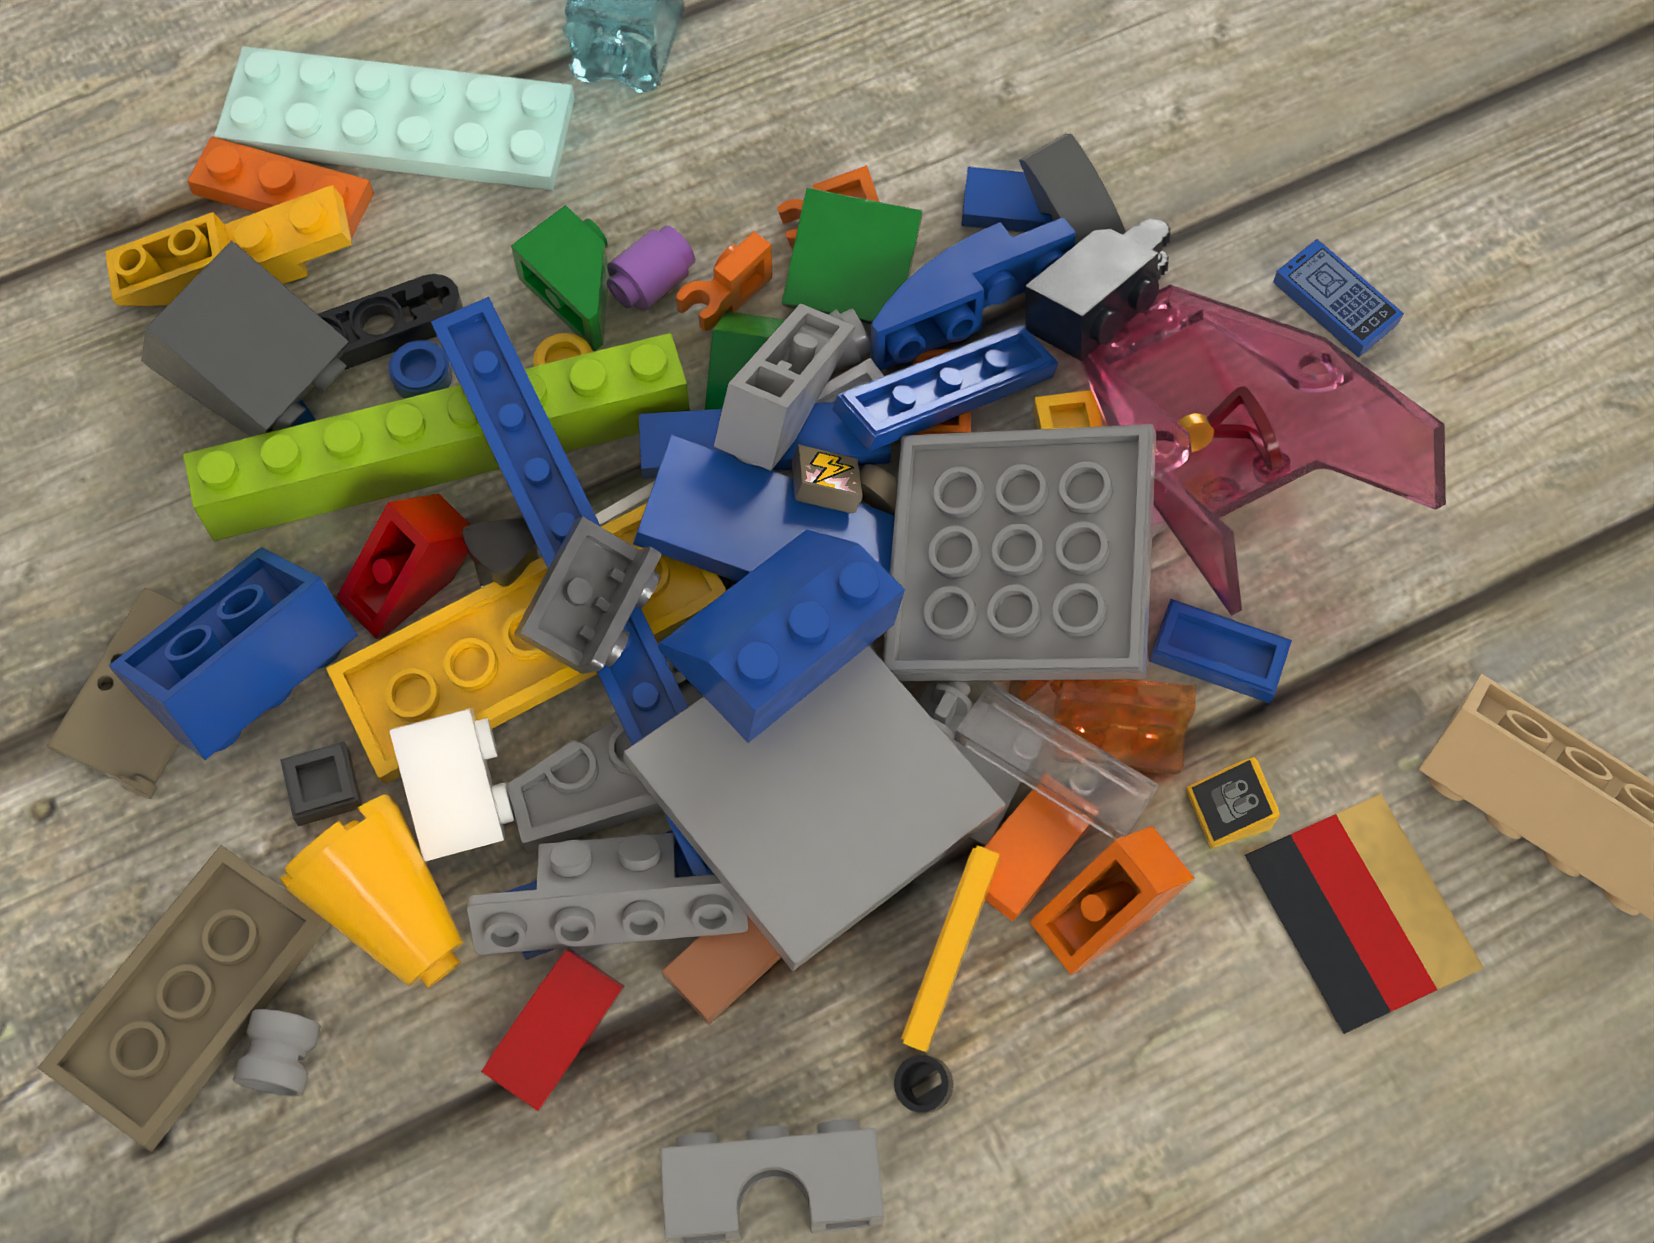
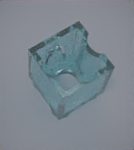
(622, 39)

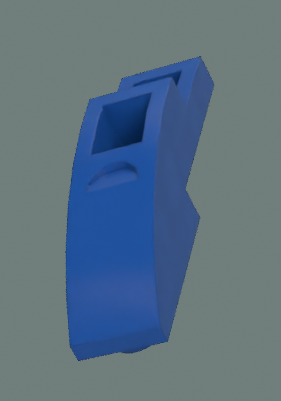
(950, 291)

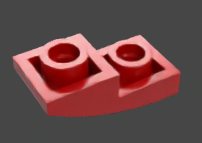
(552, 1029)

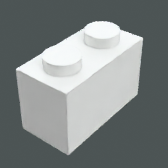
(451, 783)

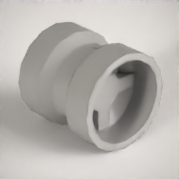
(274, 1052)

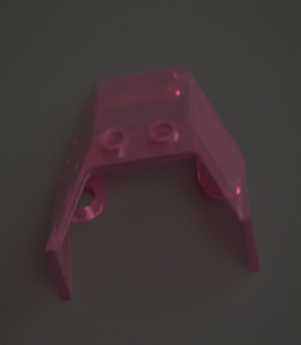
(1318, 399)

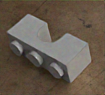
(710, 1179)

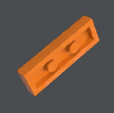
(264, 179)

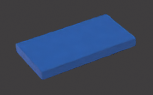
(738, 515)

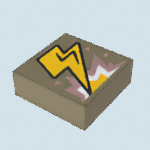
(826, 479)

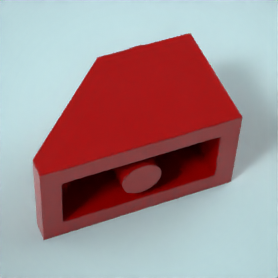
(404, 562)

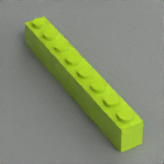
(421, 440)

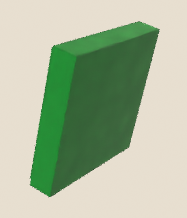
(850, 253)

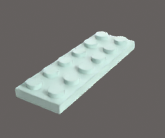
(398, 117)

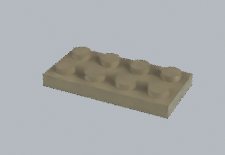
(184, 997)

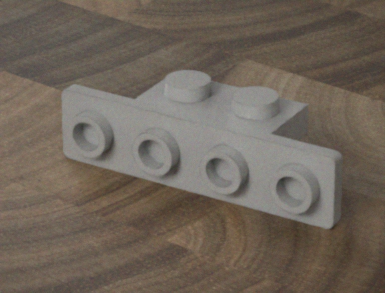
(604, 896)

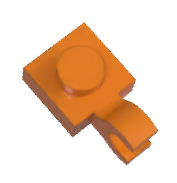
(737, 277)

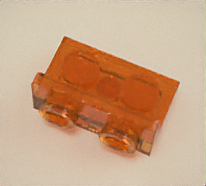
(1130, 719)

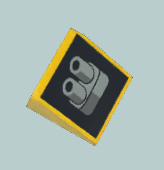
(1233, 803)

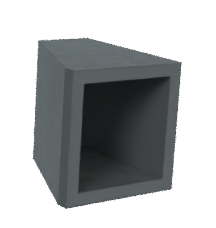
(244, 345)

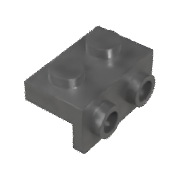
(589, 598)

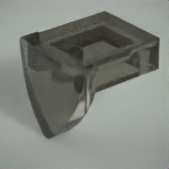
(500, 550)

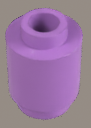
(650, 268)

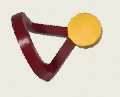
(1205, 428)

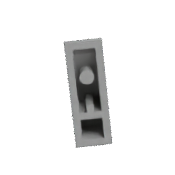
(780, 386)

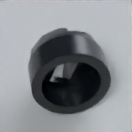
(917, 1071)

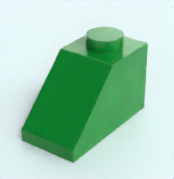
(567, 271)

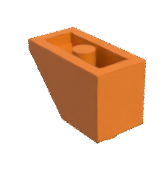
(1111, 898)

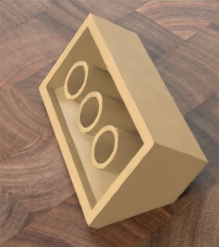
(1552, 790)

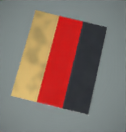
(1363, 913)

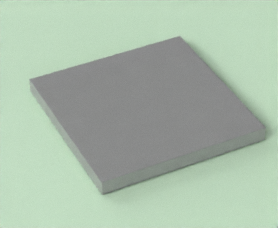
(1023, 555)
(819, 807)

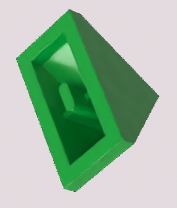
(732, 346)

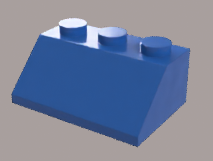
(785, 629)
(235, 651)

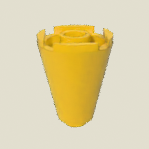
(379, 893)

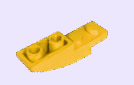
(278, 238)

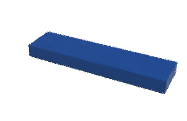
(944, 387)
(820, 431)

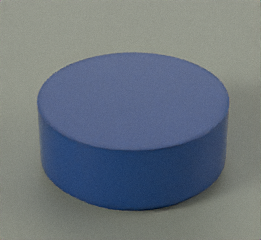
(419, 369)

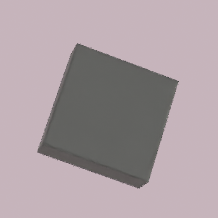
(321, 783)

